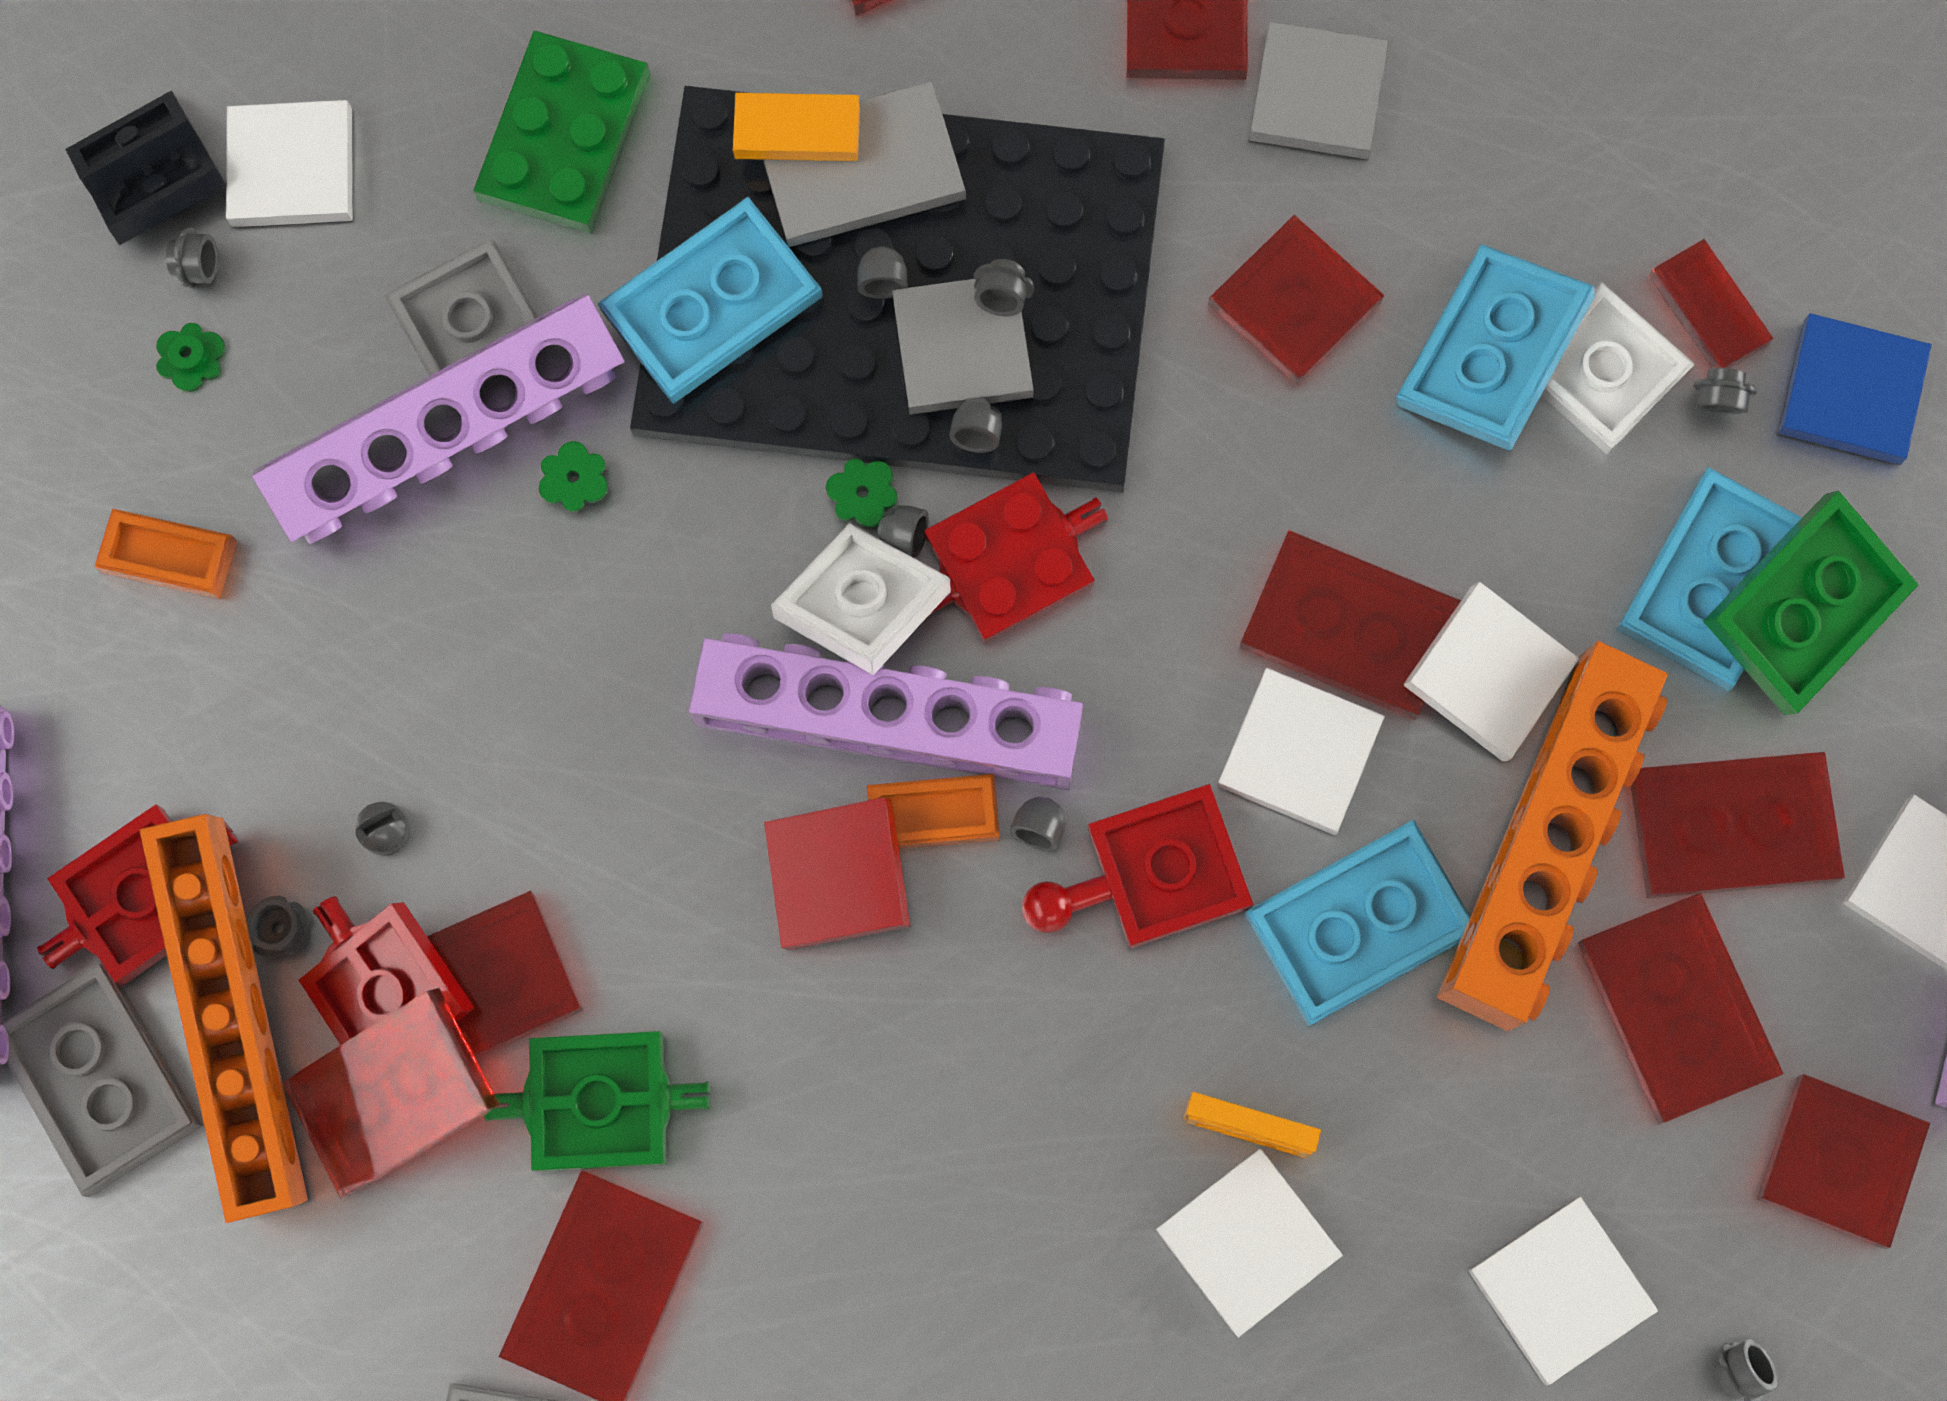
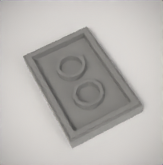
(900, 171)
(96, 1079)

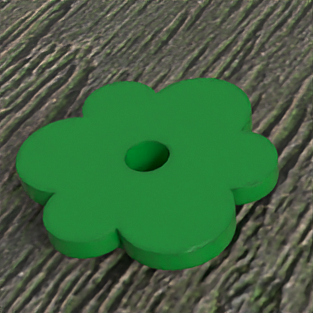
(189, 371)
(573, 461)
(858, 477)

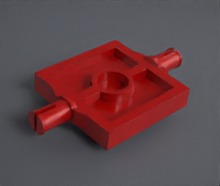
(1012, 555)
(112, 903)
(375, 969)

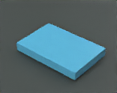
(710, 300)
(1496, 347)
(1703, 559)
(1360, 923)

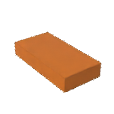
(165, 553)
(942, 810)

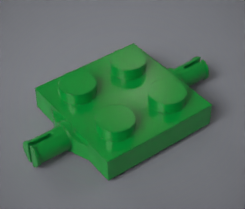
(598, 1101)

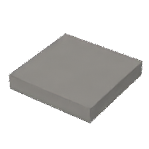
(1318, 90)
(461, 306)
(958, 349)

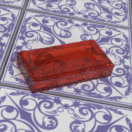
(1710, 306)

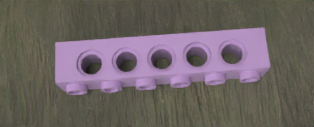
(288, 478)
(731, 664)

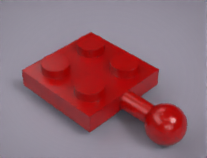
(1160, 866)

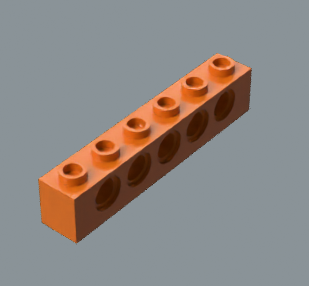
(1477, 975)
(223, 1017)

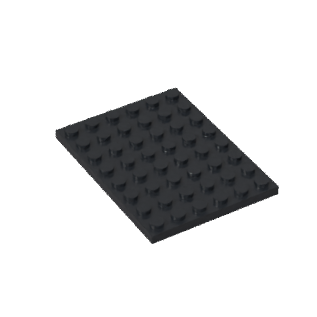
(832, 379)

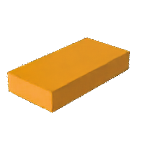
(796, 126)
(1251, 1125)

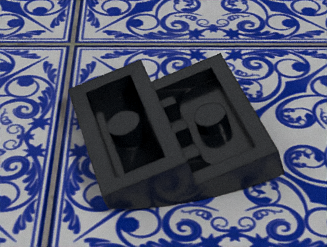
(145, 167)

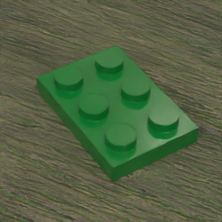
(562, 132)
(1811, 603)

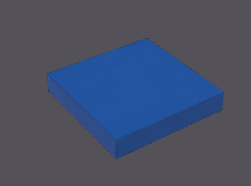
(1855, 389)

